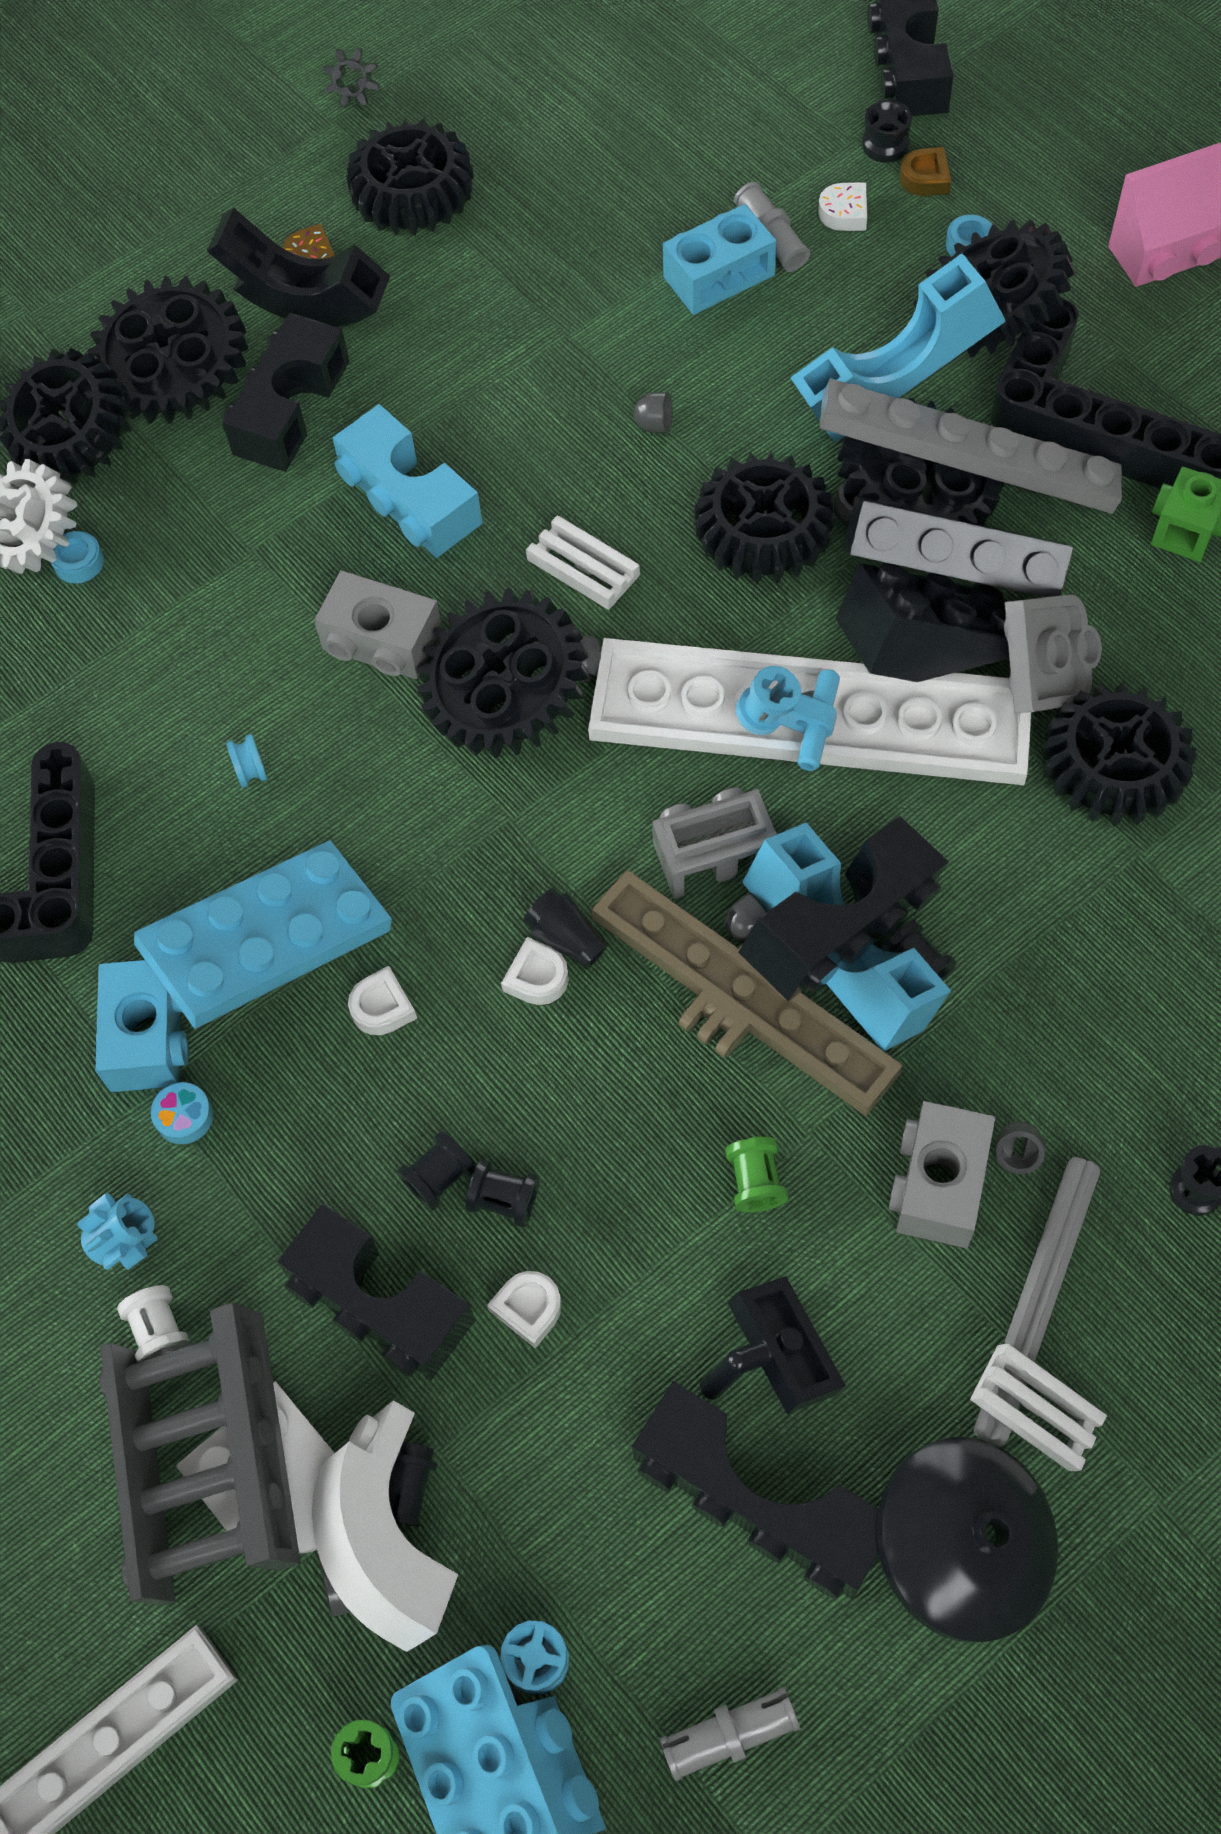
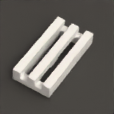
(589, 556)
(1079, 1433)

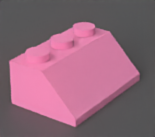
(1169, 217)

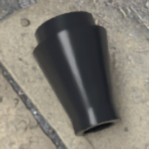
(564, 927)

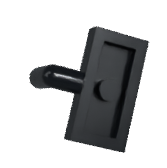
(780, 1343)

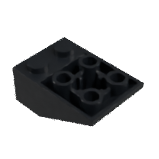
(921, 624)

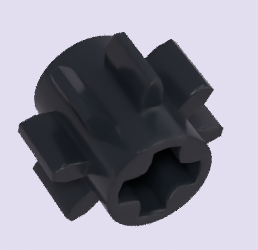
(363, 83)

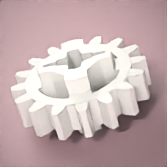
(32, 516)

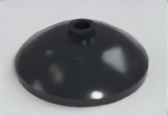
(938, 1544)

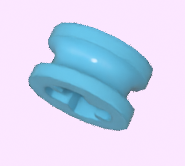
(246, 760)

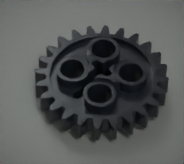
(1023, 272)
(172, 347)
(916, 482)
(503, 672)

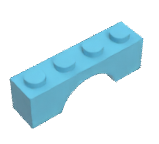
(949, 318)
(883, 990)

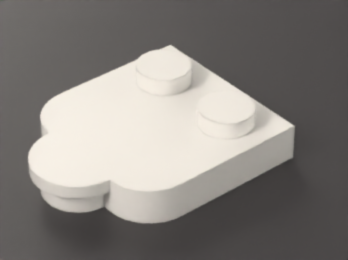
(303, 1458)

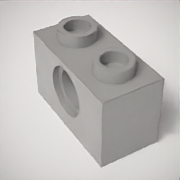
(360, 605)
(960, 1143)

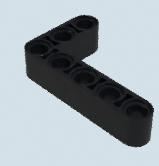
(1050, 410)

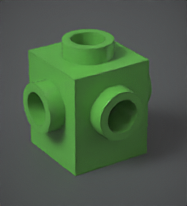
(1188, 514)

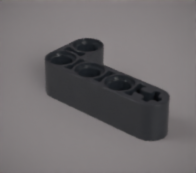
(51, 851)

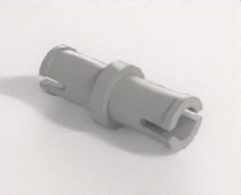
(789, 247)
(729, 1733)

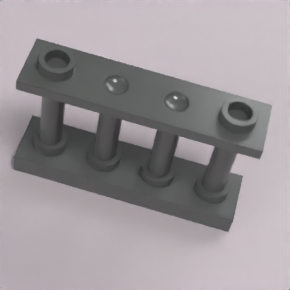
(253, 1470)

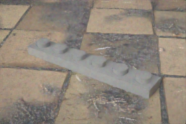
(971, 446)

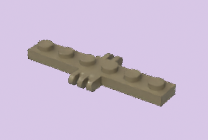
(741, 999)

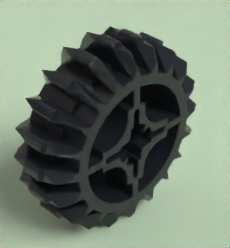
(412, 189)
(87, 395)
(766, 534)
(1127, 781)

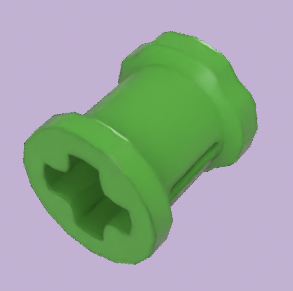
(756, 1174)
(357, 1734)

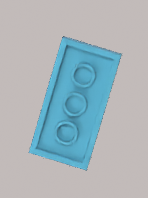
(261, 933)

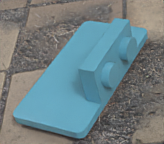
(487, 1759)

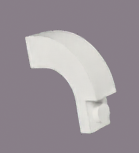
(361, 1546)

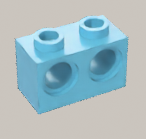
(719, 258)

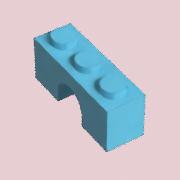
(430, 508)

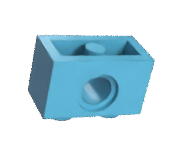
(130, 1058)

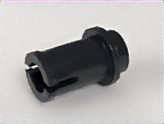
(409, 1482)

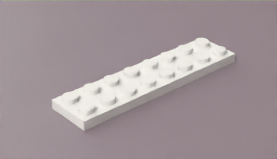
(929, 727)

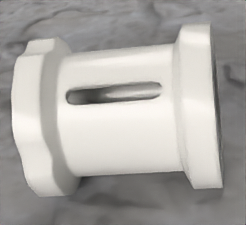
(152, 1322)

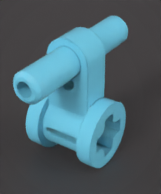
(791, 709)

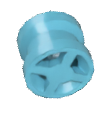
(526, 1643)

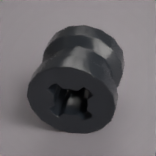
(886, 131)

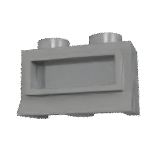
(710, 836)

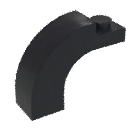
(325, 290)

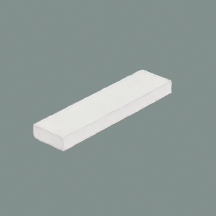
(114, 1736)

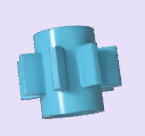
(117, 1231)

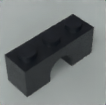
(913, 66)
(298, 359)
(414, 1326)

